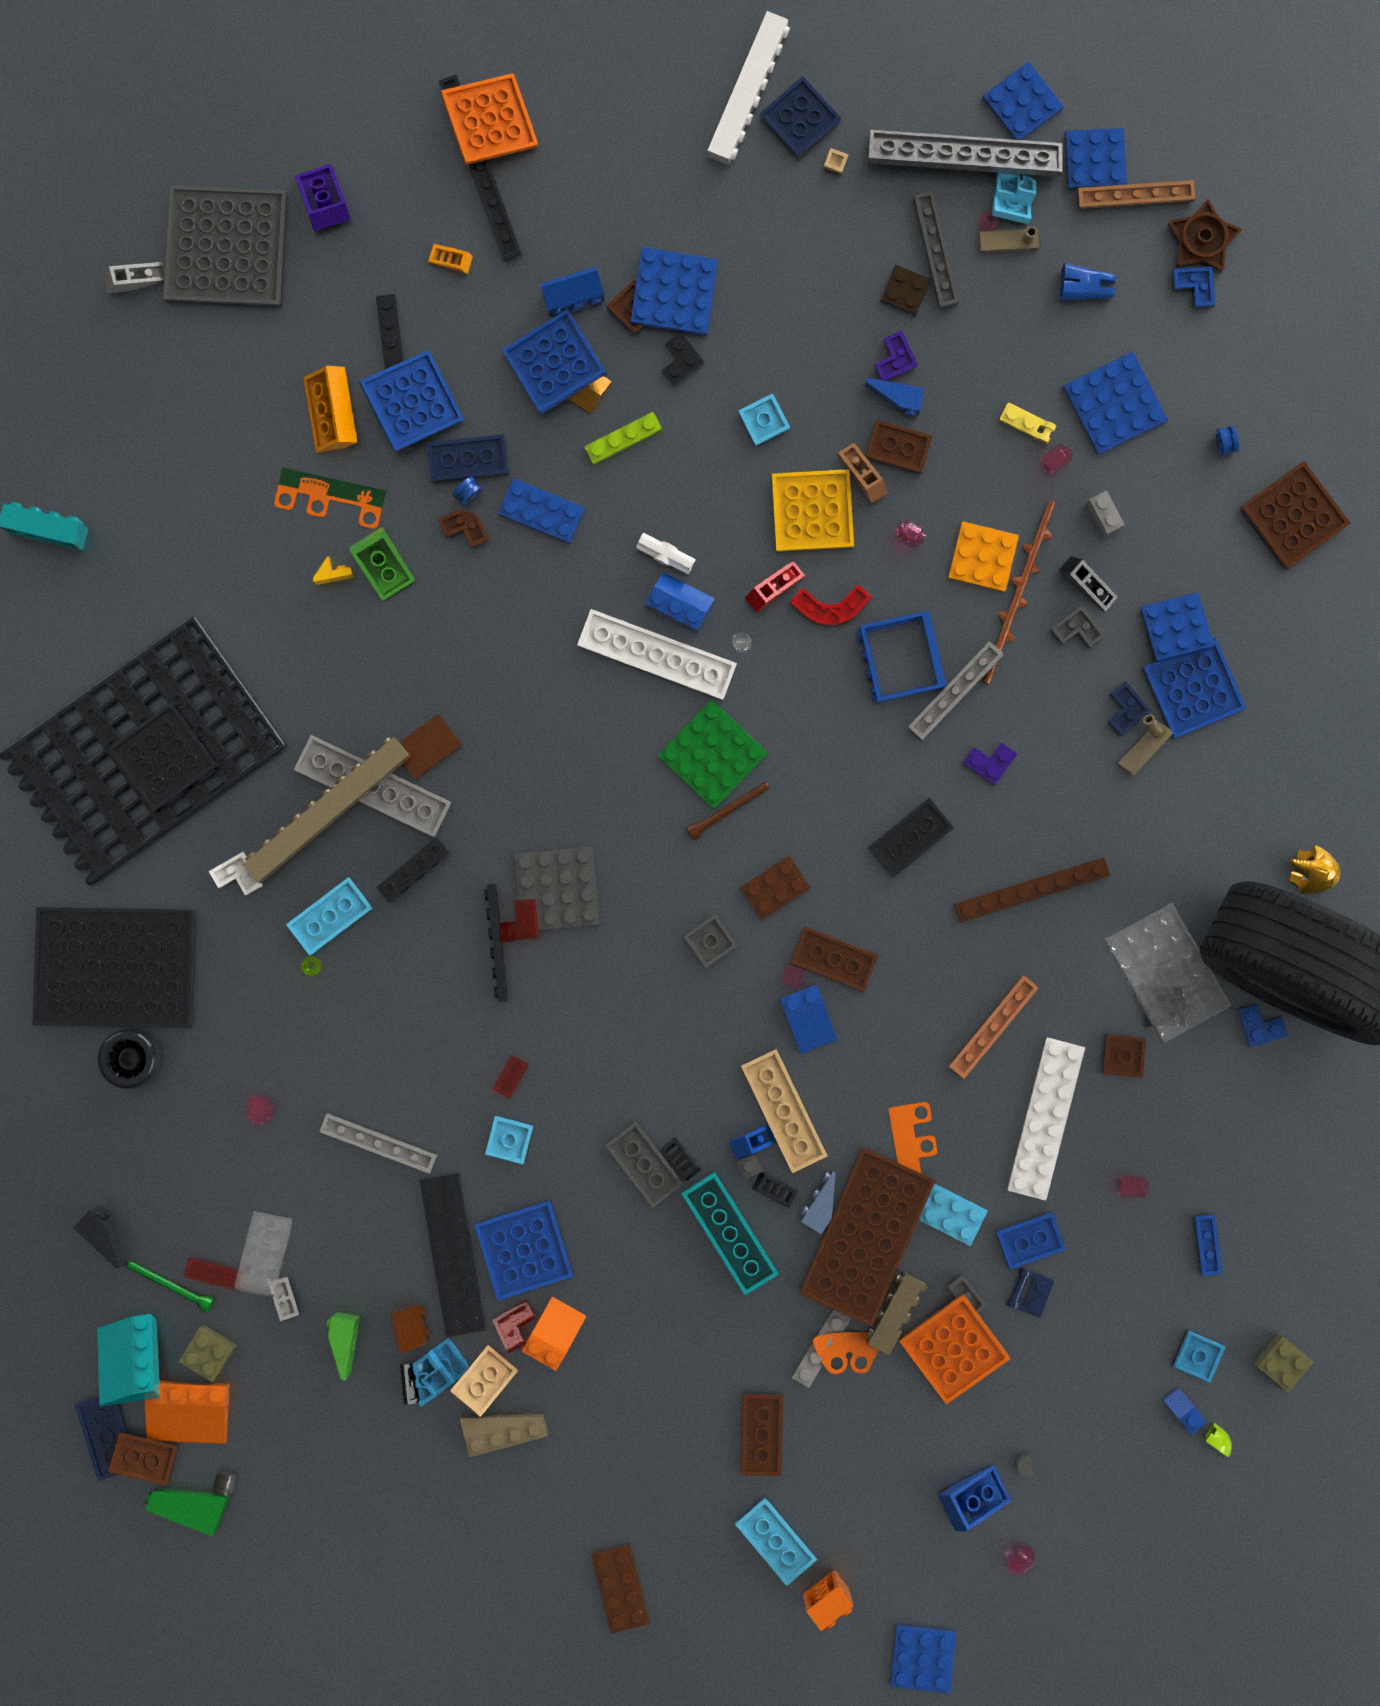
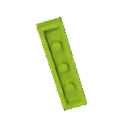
(623, 438)

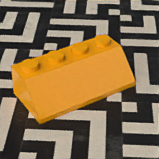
(330, 409)

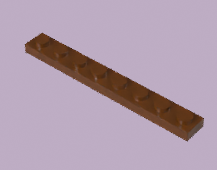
(1032, 889)

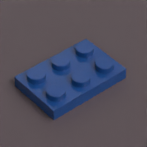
(1030, 1240)

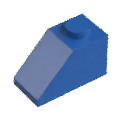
(752, 1142)
(1184, 1411)

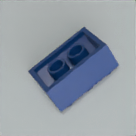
(572, 291)
(679, 602)

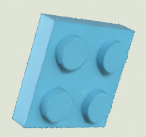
(764, 419)
(509, 1140)

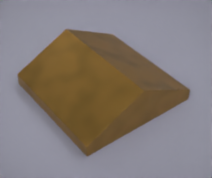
(591, 394)

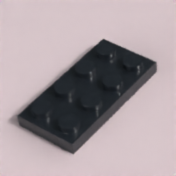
(911, 837)

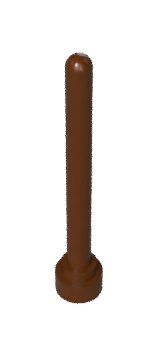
(696, 829)

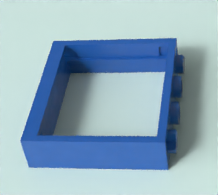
(932, 648)

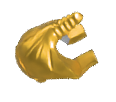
(1320, 867)

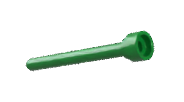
(204, 1303)

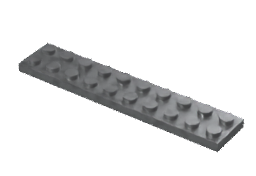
(965, 153)

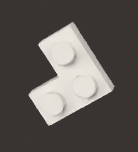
(235, 870)

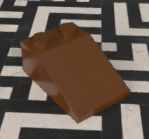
(410, 1327)

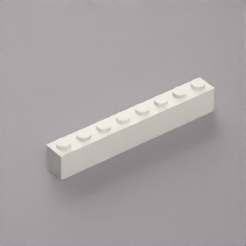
(747, 88)

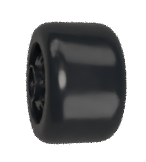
(114, 1058)

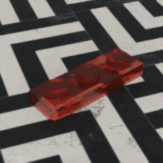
(211, 1273)

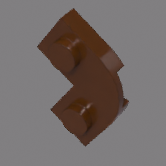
(467, 522)

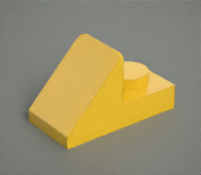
(327, 574)

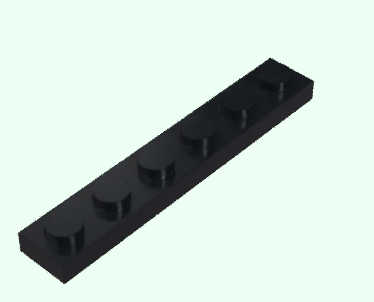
(495, 934)

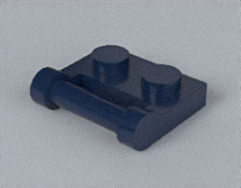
(1036, 1295)

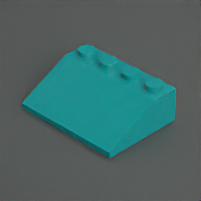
(128, 1360)

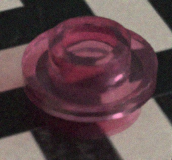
(986, 224)

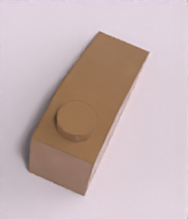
(863, 473)

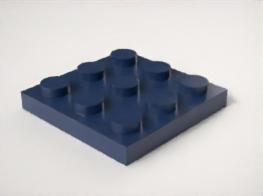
(800, 116)

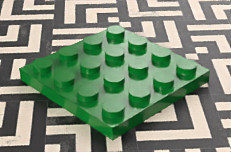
(712, 754)

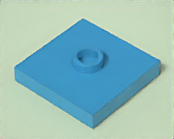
(1199, 1356)

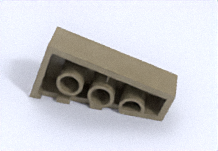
(895, 1313)
(501, 1431)

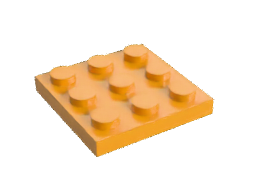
(983, 556)

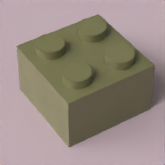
(208, 1353)
(1283, 1363)

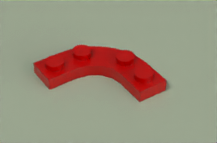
(831, 614)

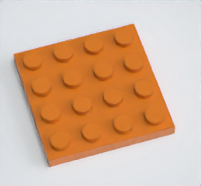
(489, 119)
(954, 1349)

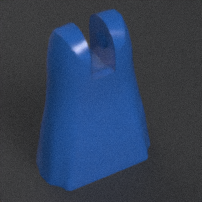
(1084, 283)

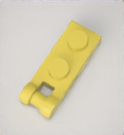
(1027, 423)

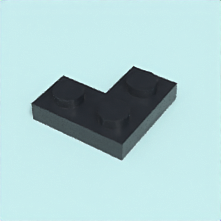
(686, 359)

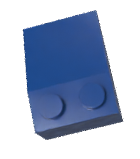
(808, 1019)
(974, 1499)

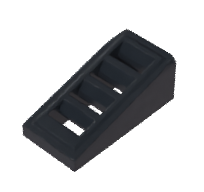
(693, 1171)
(760, 1181)

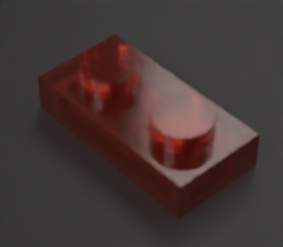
(510, 1076)

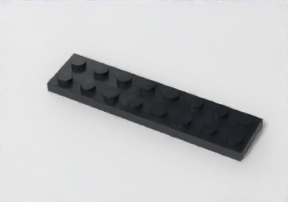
(452, 1255)

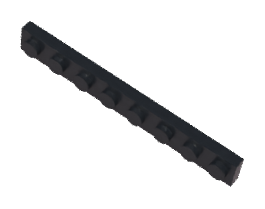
(390, 331)

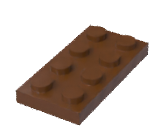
(834, 959)
(762, 1434)
(620, 1588)

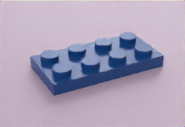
(541, 511)

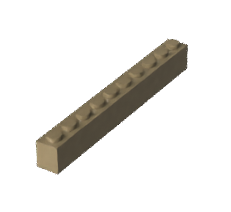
(326, 810)

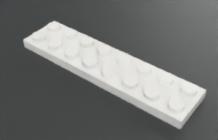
(656, 654)
(1045, 1118)

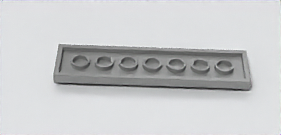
(391, 796)

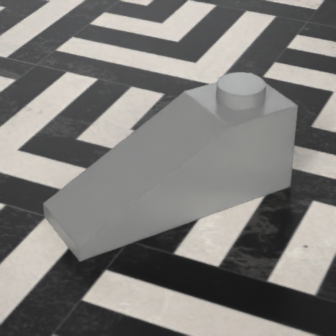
(133, 276)

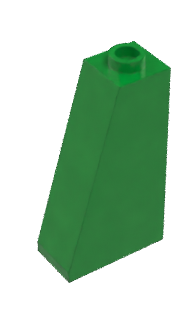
(190, 1508)

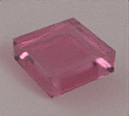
(793, 976)

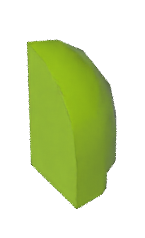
(1218, 1439)

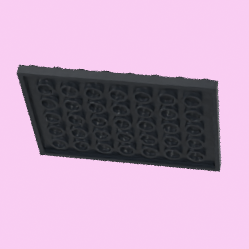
(113, 967)

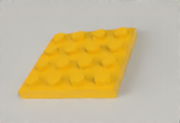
(812, 510)

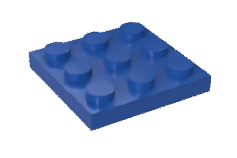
(1022, 102)
(1095, 158)
(1177, 627)
(923, 1659)

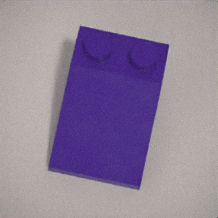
(322, 197)

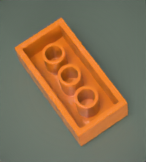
(828, 1601)

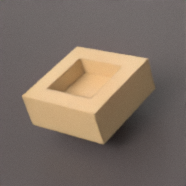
(836, 161)

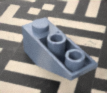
(820, 1210)

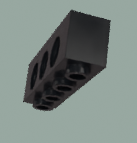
(413, 870)

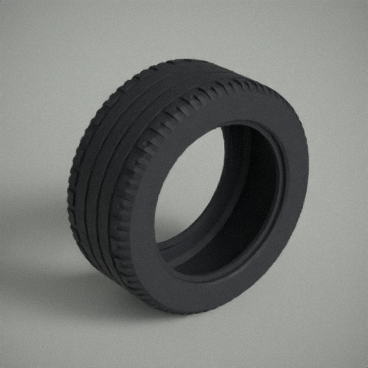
(1298, 959)

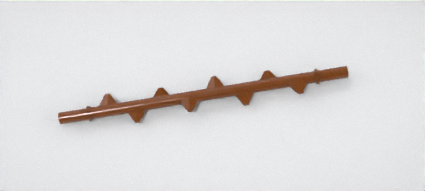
(1020, 583)

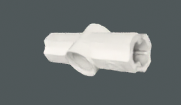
(665, 553)

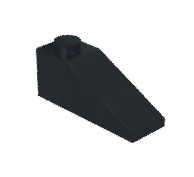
(1088, 582)

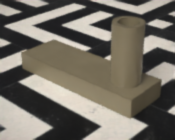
(1009, 240)
(1146, 746)

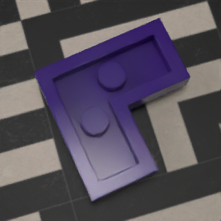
(900, 360)
(990, 768)

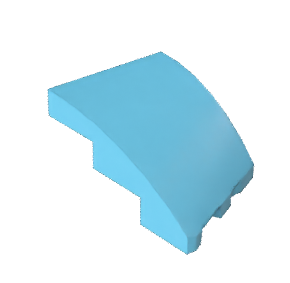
(1013, 197)

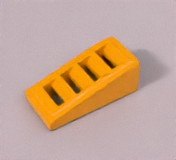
(461, 263)

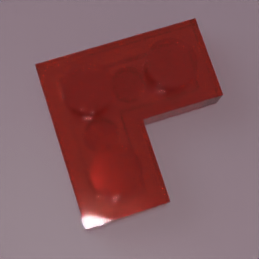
(525, 925)
(509, 1324)

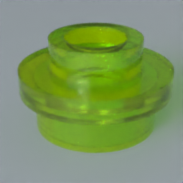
(305, 963)

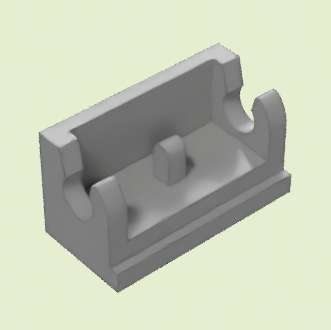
(284, 1300)

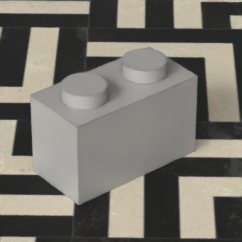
(1105, 514)

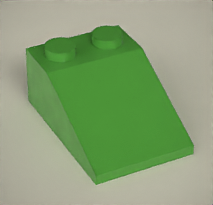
(381, 563)
(342, 1338)

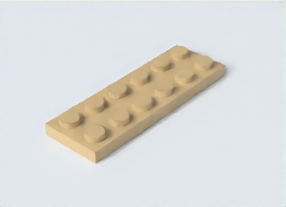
(784, 1111)

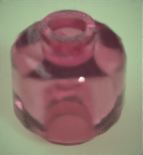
(910, 533)
(1021, 1560)

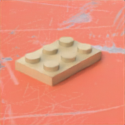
(483, 1381)

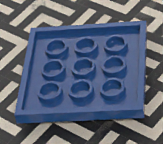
(674, 291)
(554, 361)
(411, 401)
(1115, 403)
(1194, 690)
(523, 1250)

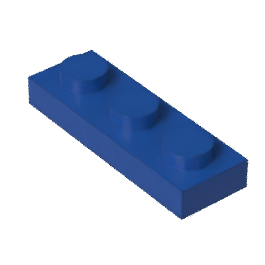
(1208, 1245)

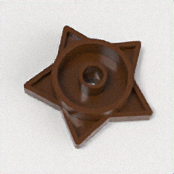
(1213, 228)

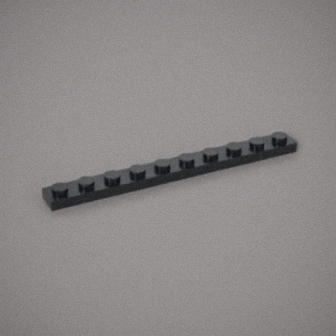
(490, 196)

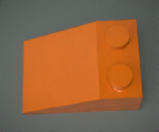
(554, 1333)

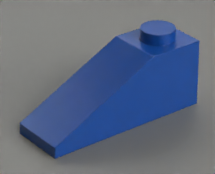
(900, 396)

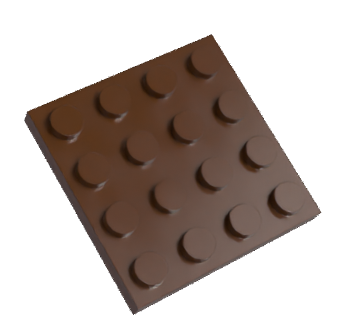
(1295, 515)

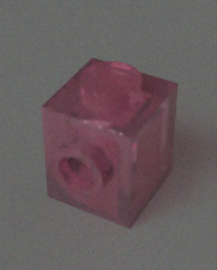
(259, 1109)

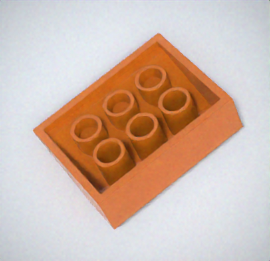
(188, 1412)

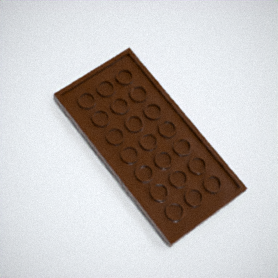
(867, 1237)

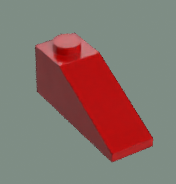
(774, 586)

